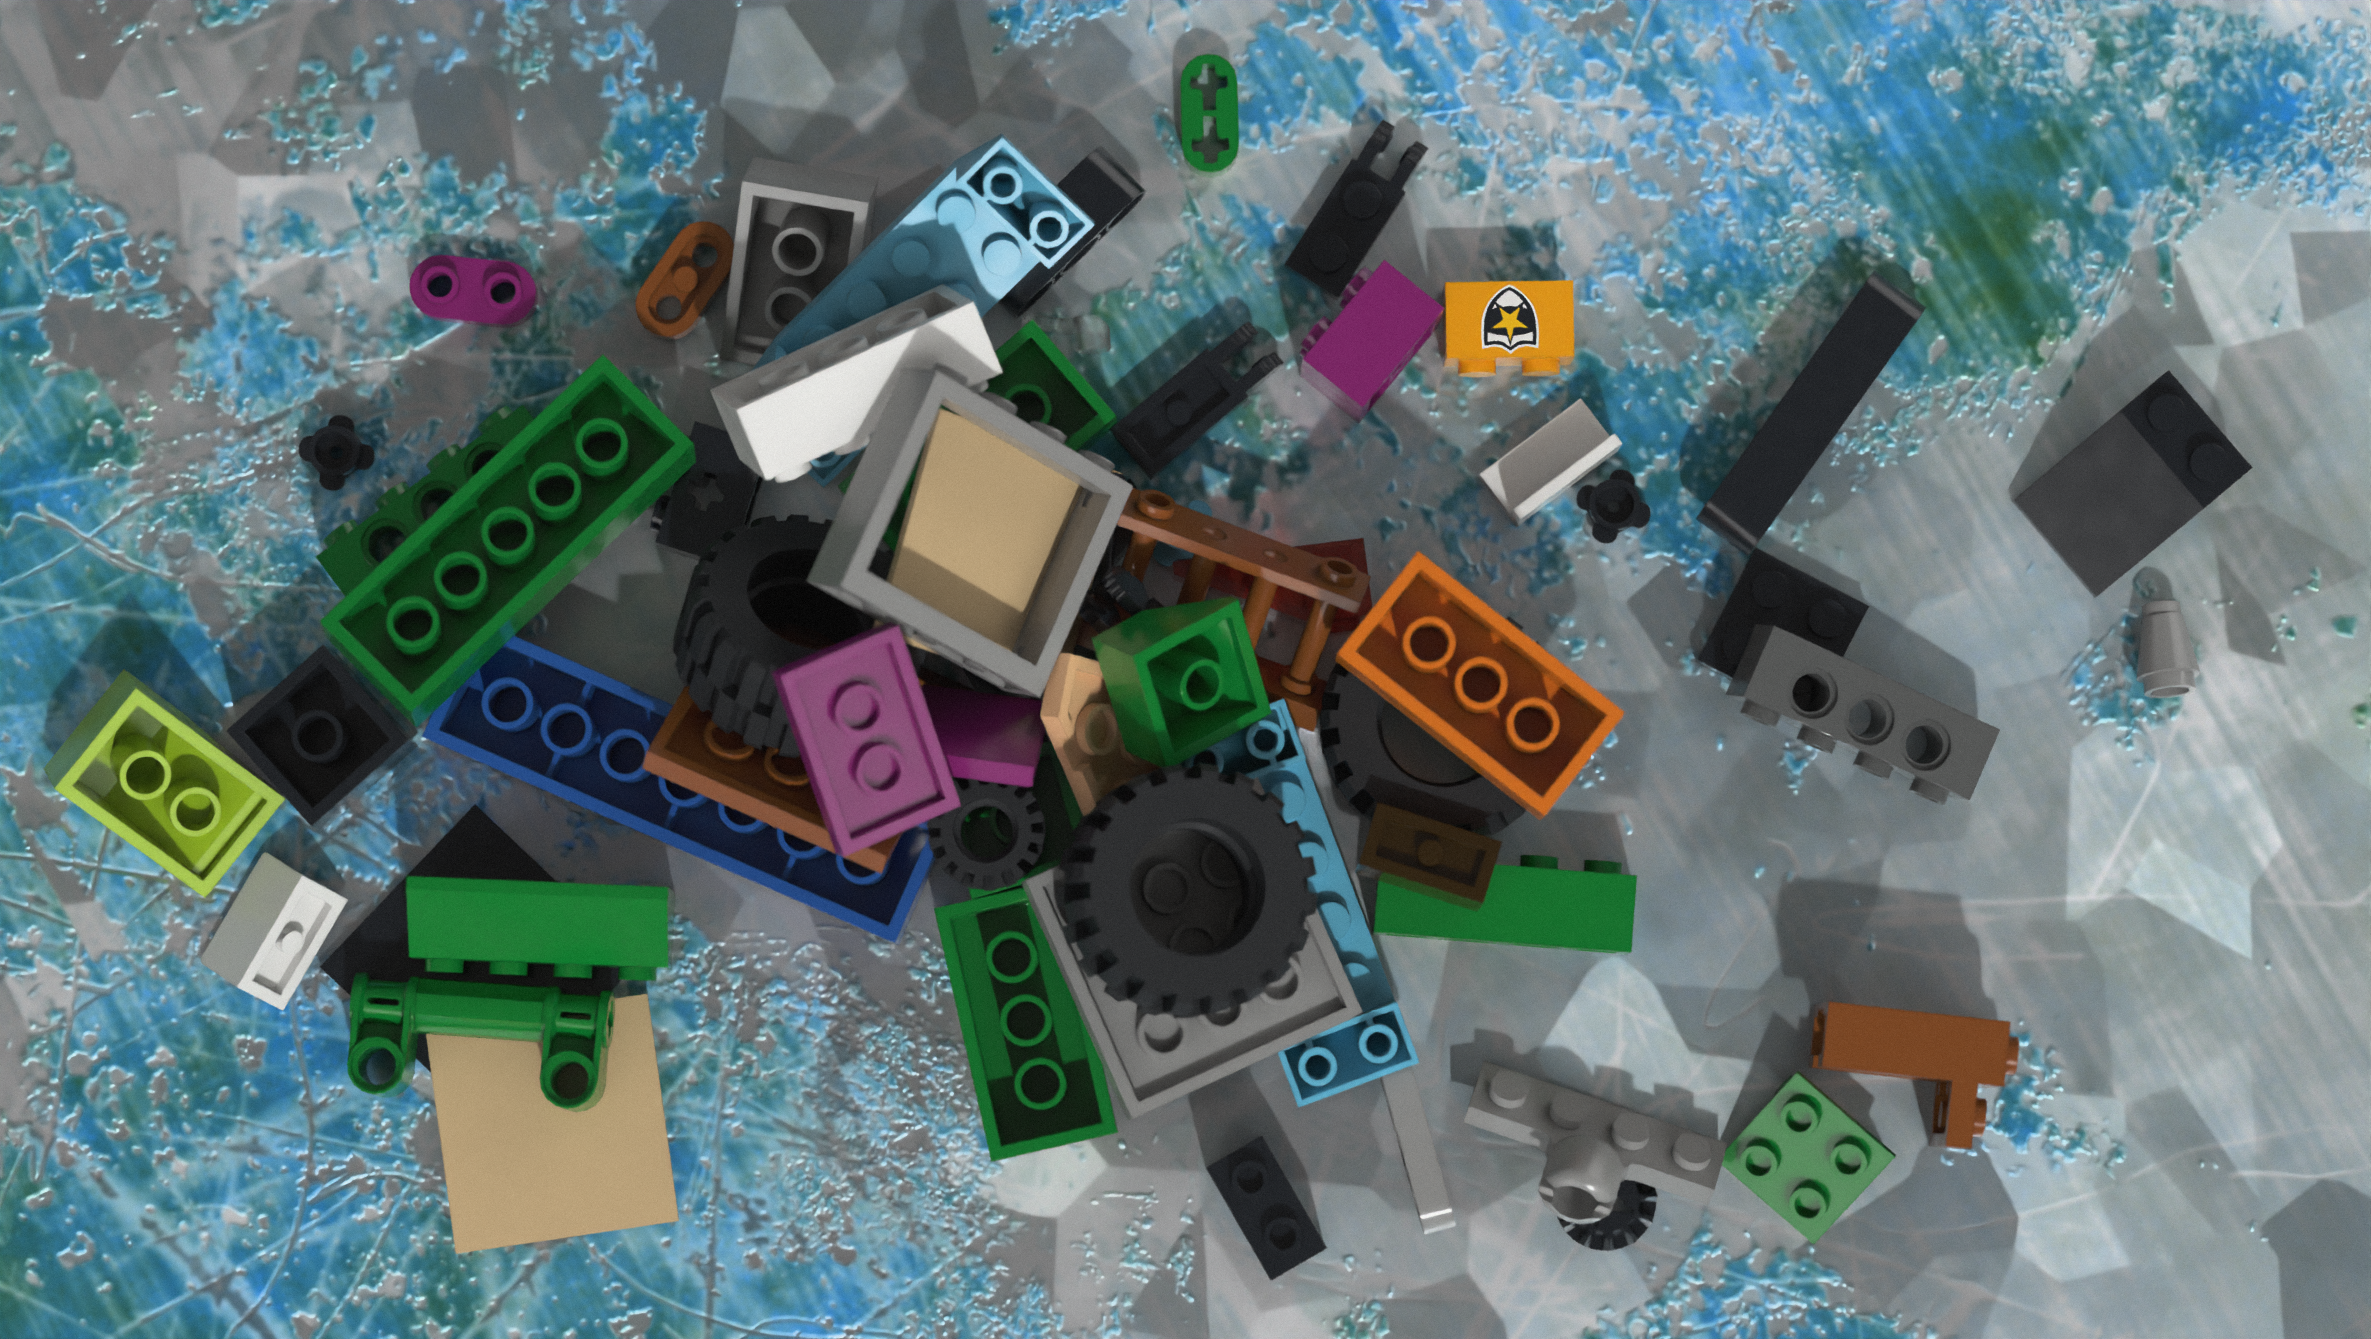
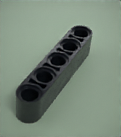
(1811, 413)

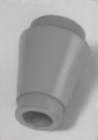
(2165, 652)

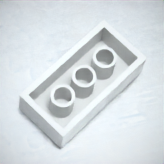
(839, 385)

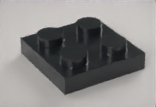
(1789, 599)

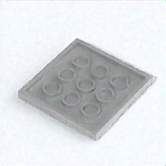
(1189, 903)

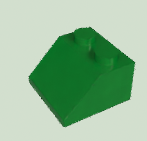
(1181, 678)

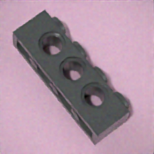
(1955, 741)

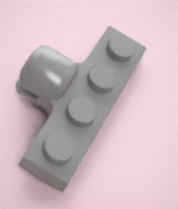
(1592, 1144)

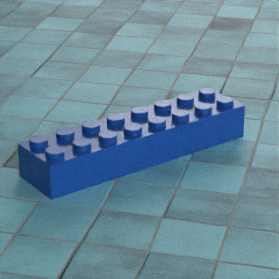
(588, 745)

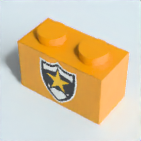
(1508, 326)

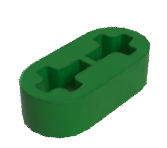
(1194, 116)

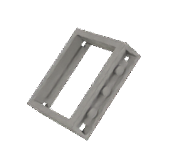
(875, 492)

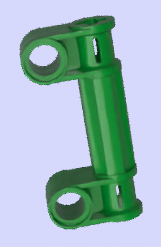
(480, 1012)

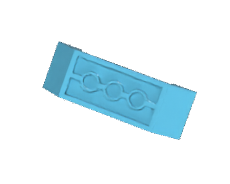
(967, 230)
(1378, 1038)

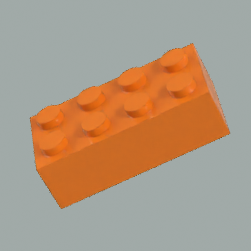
(1479, 685)

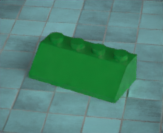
(540, 924)

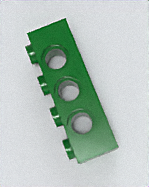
(403, 508)

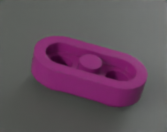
(472, 291)

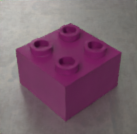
(1370, 340)

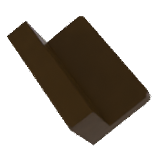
(1428, 857)

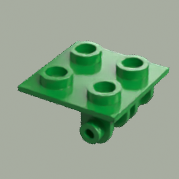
(1806, 1157)

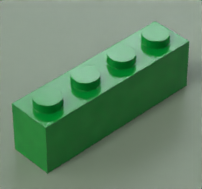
(1524, 908)

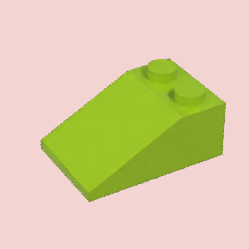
(162, 784)

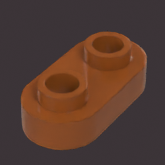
(683, 280)

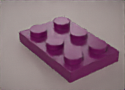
(866, 738)

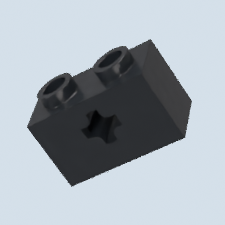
(679, 517)
(1266, 1208)

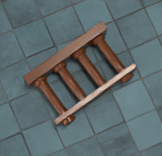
(1328, 580)

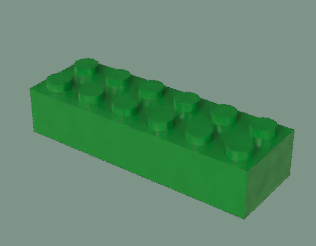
(509, 540)

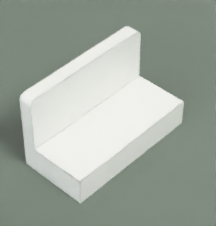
(1549, 462)
(273, 931)

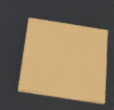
(981, 531)
(541, 1171)

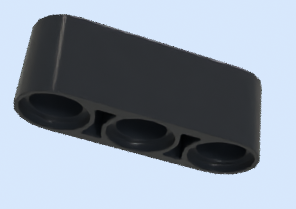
(1106, 196)

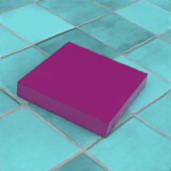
(987, 734)

